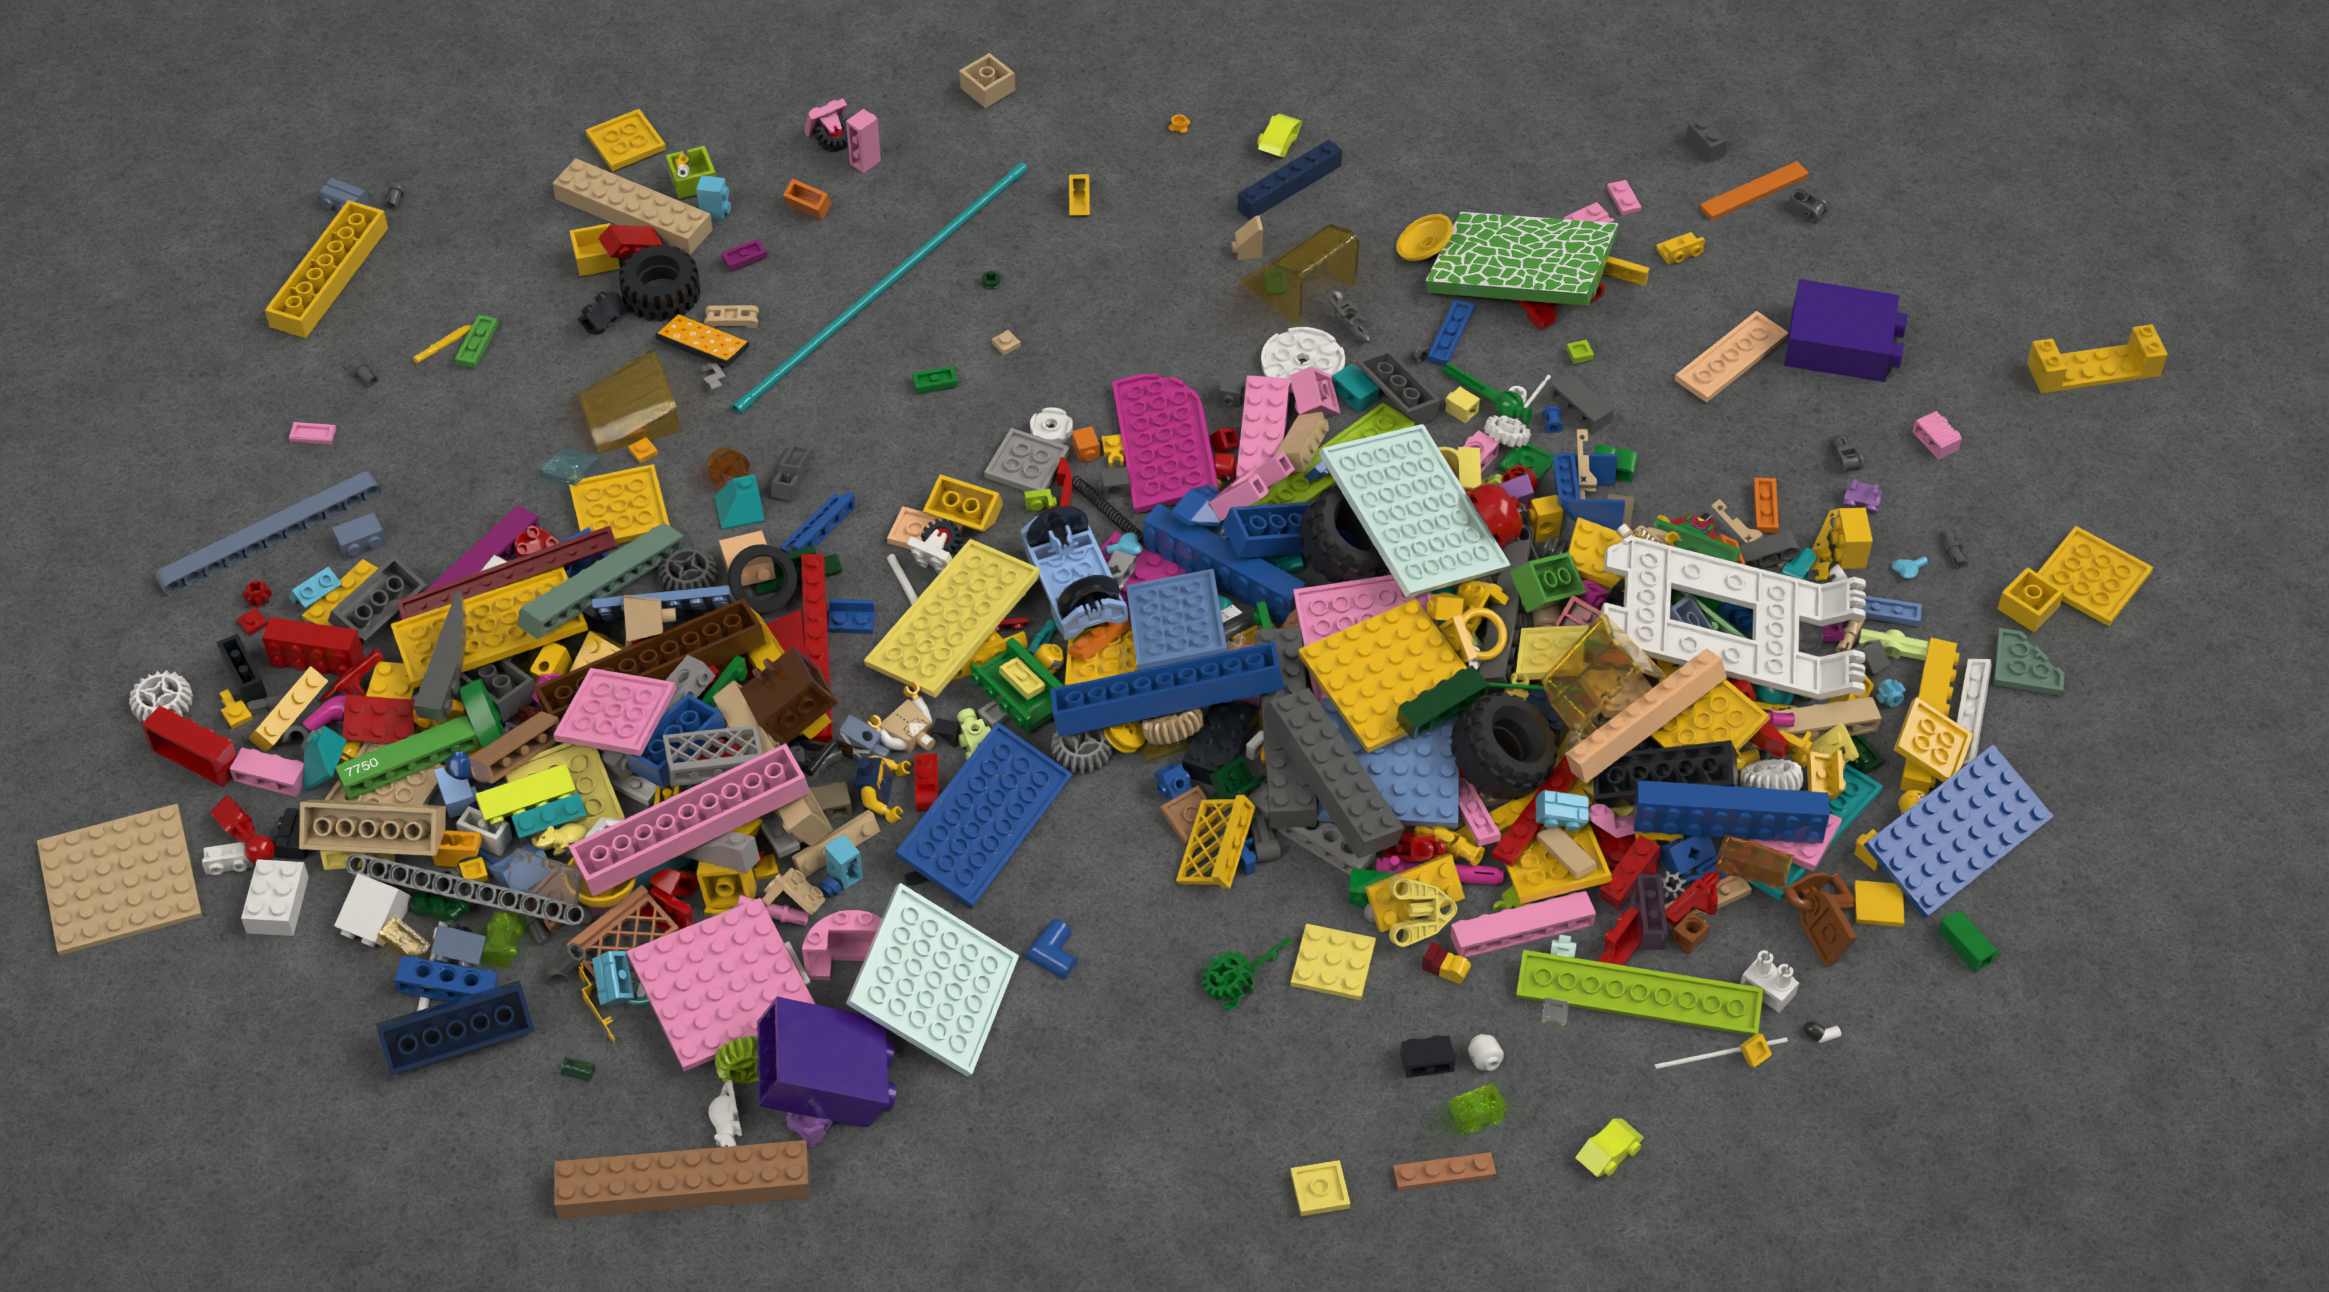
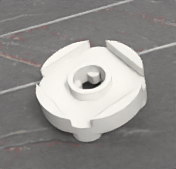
(1062, 425)

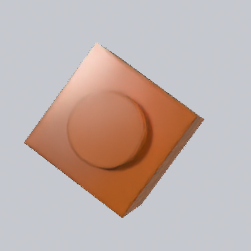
(1086, 444)

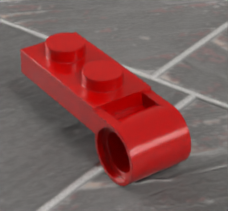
(926, 780)

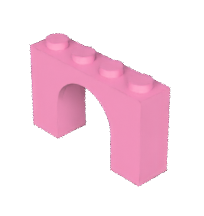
(1252, 485)

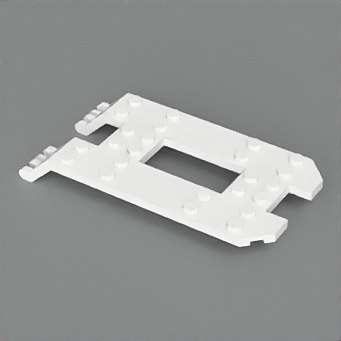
(1777, 608)

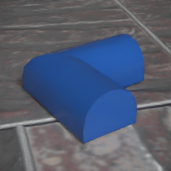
(1047, 950)

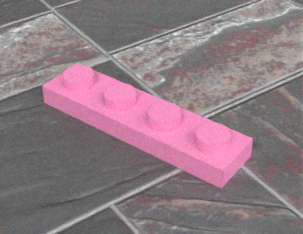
(1476, 815)

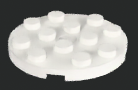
(1283, 351)

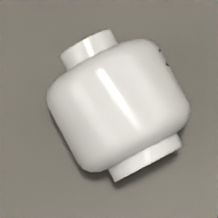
(1485, 1051)

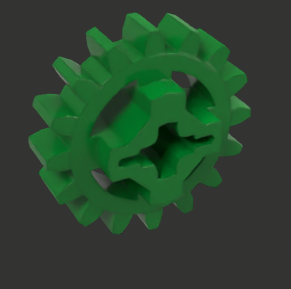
(1226, 975)

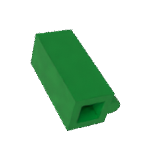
(1967, 941)

